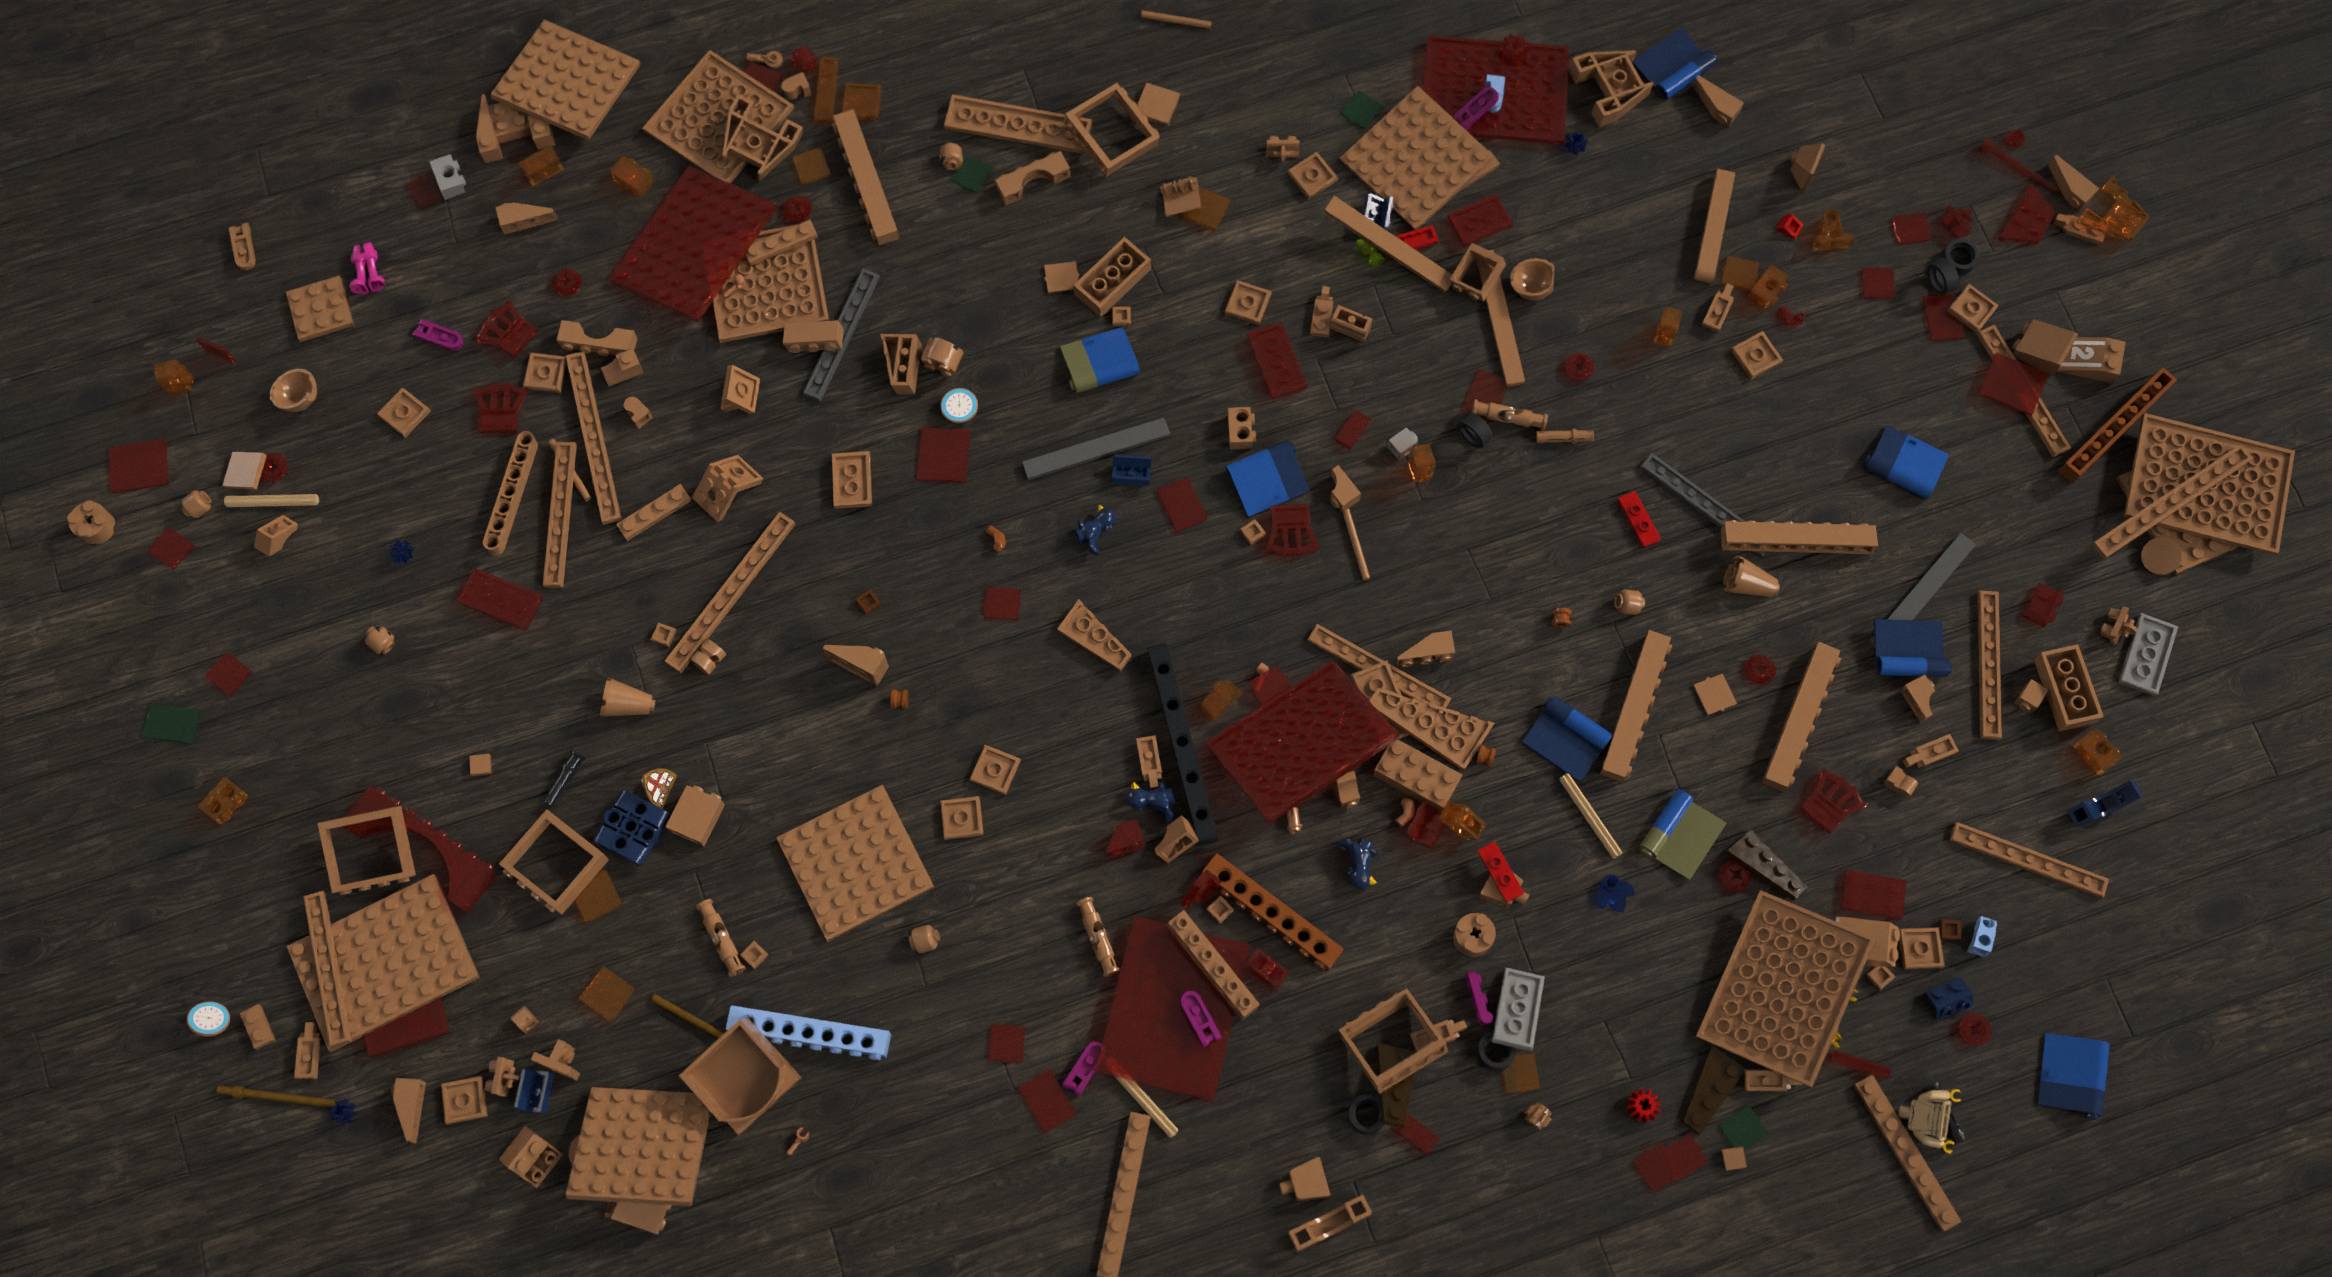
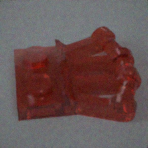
(515, 336)
(500, 419)
(1291, 518)
(1825, 811)

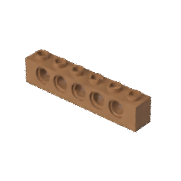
(1213, 965)

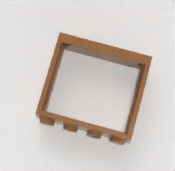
(1092, 148)
(402, 844)
(577, 884)
(1410, 1064)

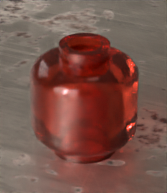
(804, 59)

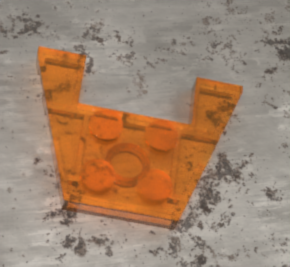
(2122, 220)

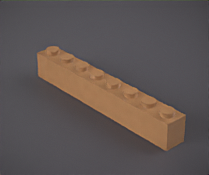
(866, 178)
(1799, 537)
(1635, 706)
(1801, 716)

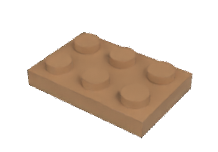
(852, 479)

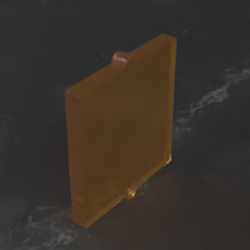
(811, 165)
(1740, 273)
(1521, 1074)

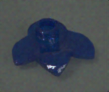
(1614, 896)

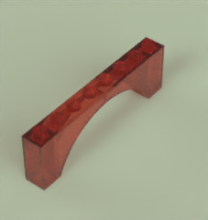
(466, 874)

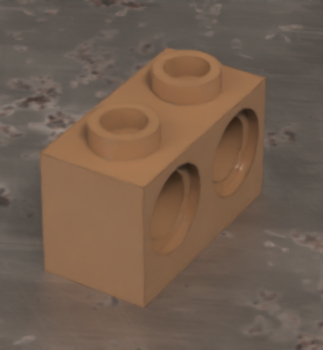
(1241, 428)

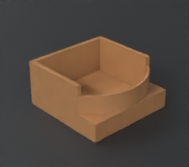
(740, 1076)

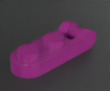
(1477, 107)
(438, 335)
(1479, 999)
(1199, 1017)
(1084, 1068)

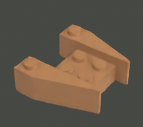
(1616, 79)
(502, 124)
(755, 142)

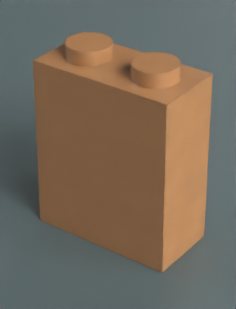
(695, 815)

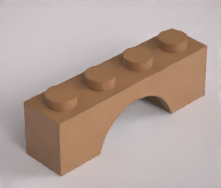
(1051, 168)
(572, 337)
(1330, 1223)

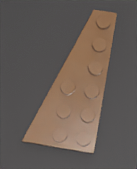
(1439, 728)

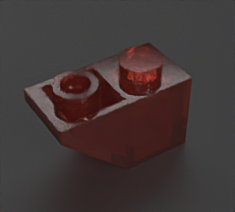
(1125, 838)

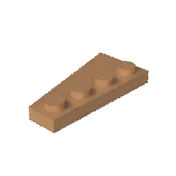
(1093, 636)

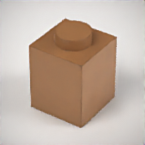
(2031, 696)

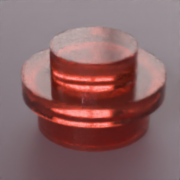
(2015, 138)

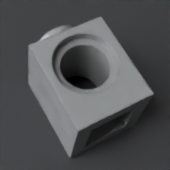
(1402, 442)

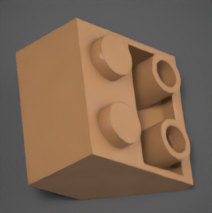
(530, 1157)

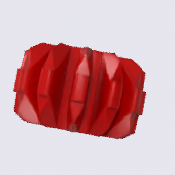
(1650, 1102)

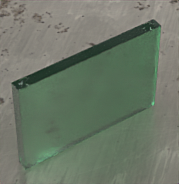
(171, 723)

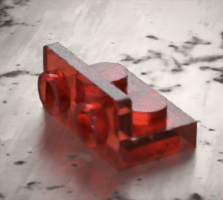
(2043, 605)
(1202, 889)

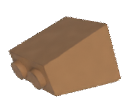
(2044, 346)
(1884, 949)
(639, 1215)

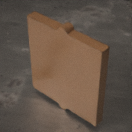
(1061, 277)
(1715, 694)

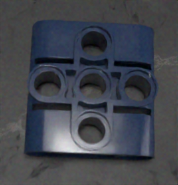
(631, 804)

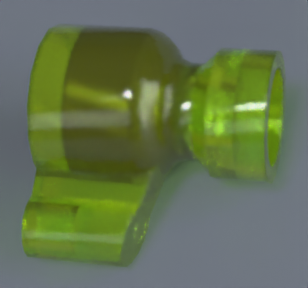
(1370, 251)

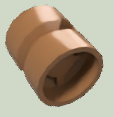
(708, 656)

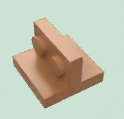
(740, 390)
(558, 1060)

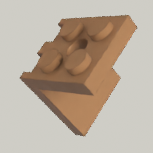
(725, 479)

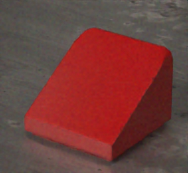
(1789, 226)

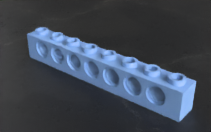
(878, 1049)

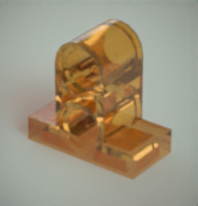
(1833, 228)
(1219, 699)

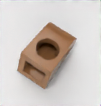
(795, 86)
(637, 411)
(1900, 782)
(524, 1019)

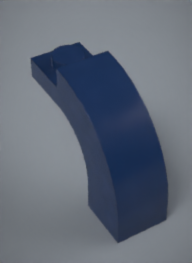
(2105, 804)

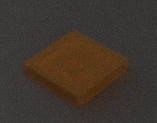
(863, 99)
(1211, 211)
(598, 897)
(607, 994)

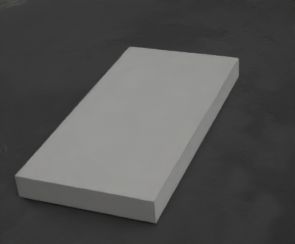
(2148, 654)
(1518, 1009)

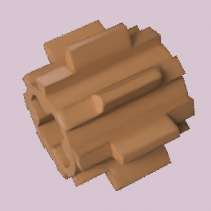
(1538, 1116)

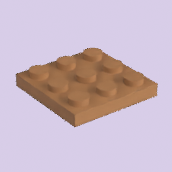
(320, 308)

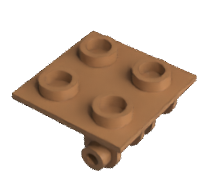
(1181, 196)

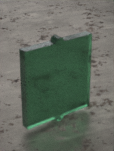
(1361, 109)
(971, 173)
(1744, 1129)

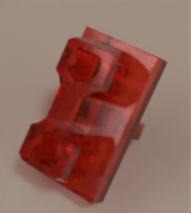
(1962, 226)

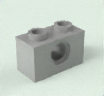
(442, 169)

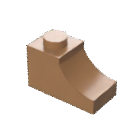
(622, 368)
(1345, 492)
(274, 534)
(1917, 695)
(1347, 790)
(1178, 838)

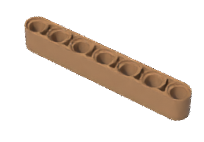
(1714, 226)
(512, 501)

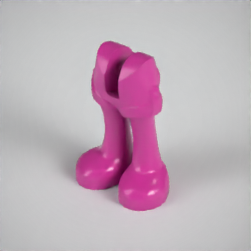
(361, 259)

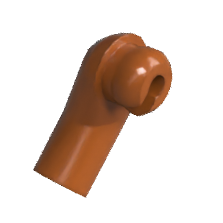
(999, 538)

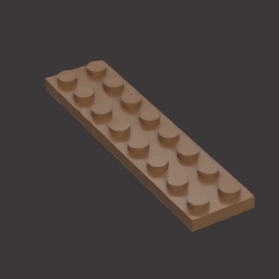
(1012, 123)

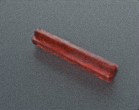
(1860, 1064)

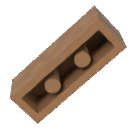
(813, 336)

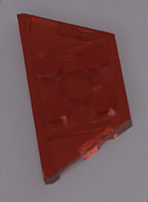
(2029, 218)

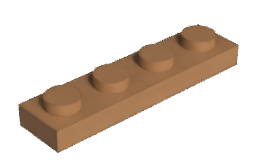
(781, 242)
(654, 512)

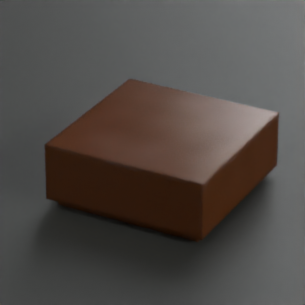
(868, 602)
(1950, 930)

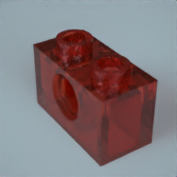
(1267, 969)

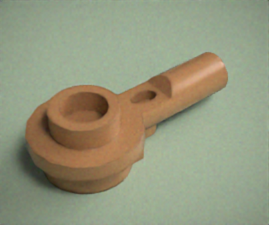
(772, 59)

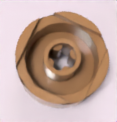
(941, 356)
(91, 523)
(1480, 925)

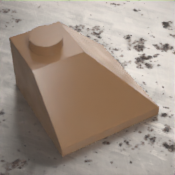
(1805, 163)

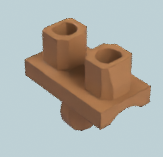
(1282, 148)
(2114, 632)
(503, 1077)

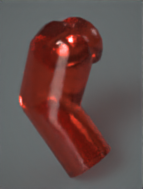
(1791, 318)

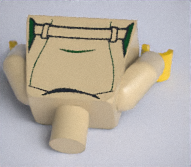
(1930, 1117)

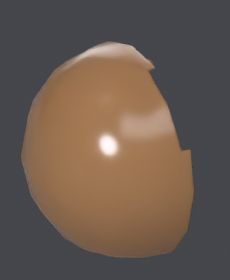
(1533, 279)
(294, 390)

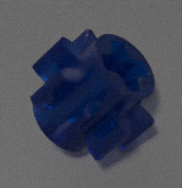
(1576, 143)
(396, 551)
(337, 1111)

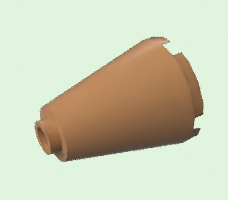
(1749, 579)
(625, 700)

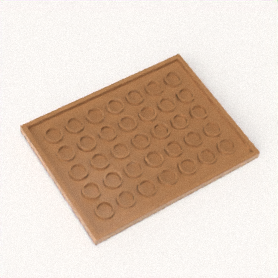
(2239, 510)
(391, 958)
(1786, 988)

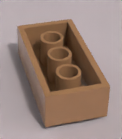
(1112, 277)
(2069, 686)
(1417, 774)

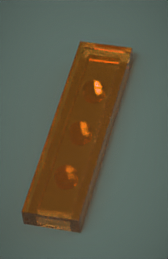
(826, 90)

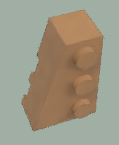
(903, 360)

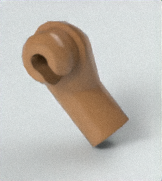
(1408, 812)

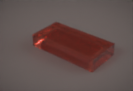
(1353, 430)
(1418, 1134)

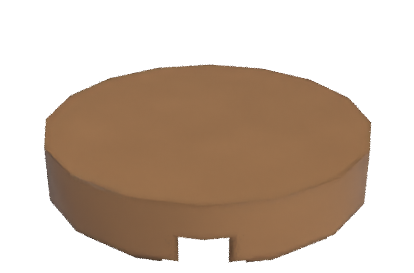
(2161, 556)

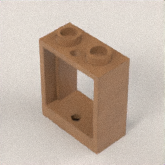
(1485, 256)

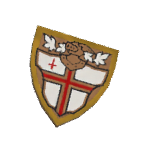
(658, 785)

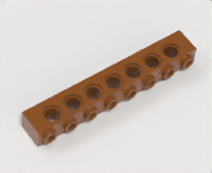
(2117, 425)
(1326, 960)

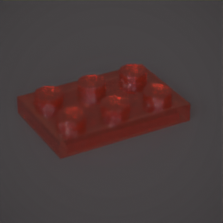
(1480, 220)
(1873, 894)

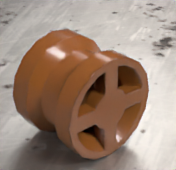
(1561, 617)
(899, 698)
(1485, 755)

